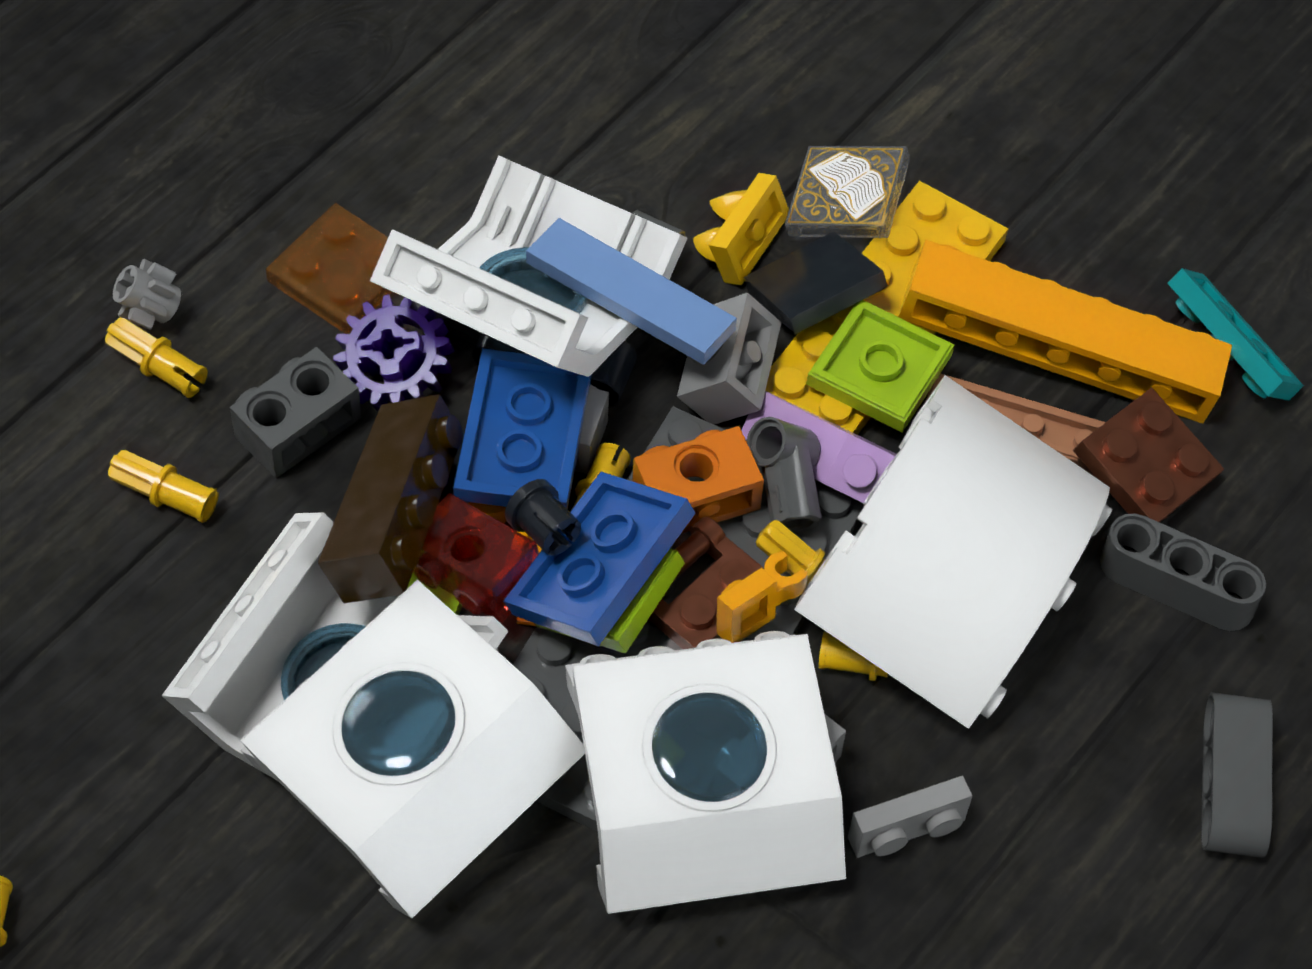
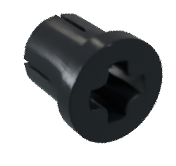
(539, 514)

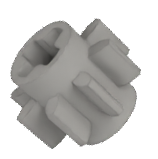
(146, 294)

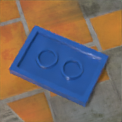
(520, 428)
(619, 546)

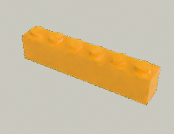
(1064, 330)

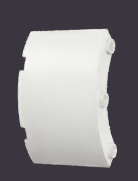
(958, 553)

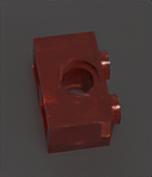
(473, 557)

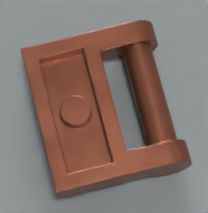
(694, 611)

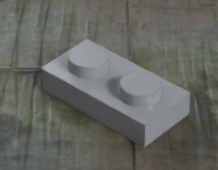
(894, 822)

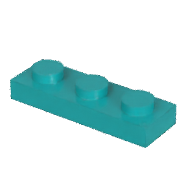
(1263, 368)

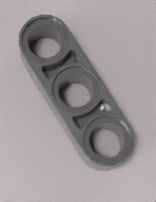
(1210, 571)
(1237, 775)

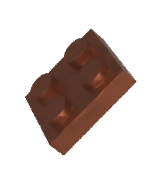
(1148, 458)

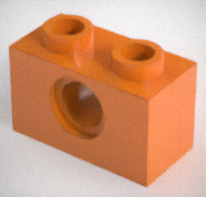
(719, 457)

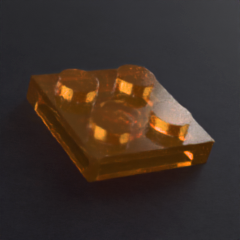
(332, 267)

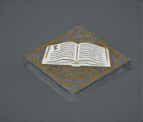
(848, 191)

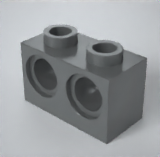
(303, 419)

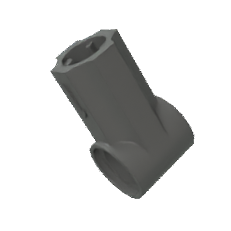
(787, 465)

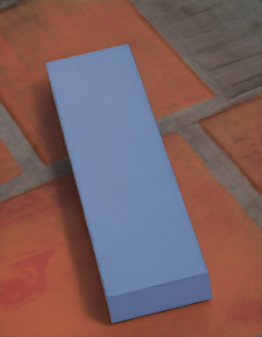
(631, 290)

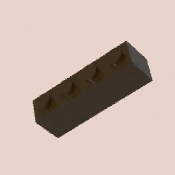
(391, 499)

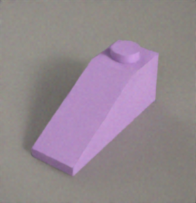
(844, 460)

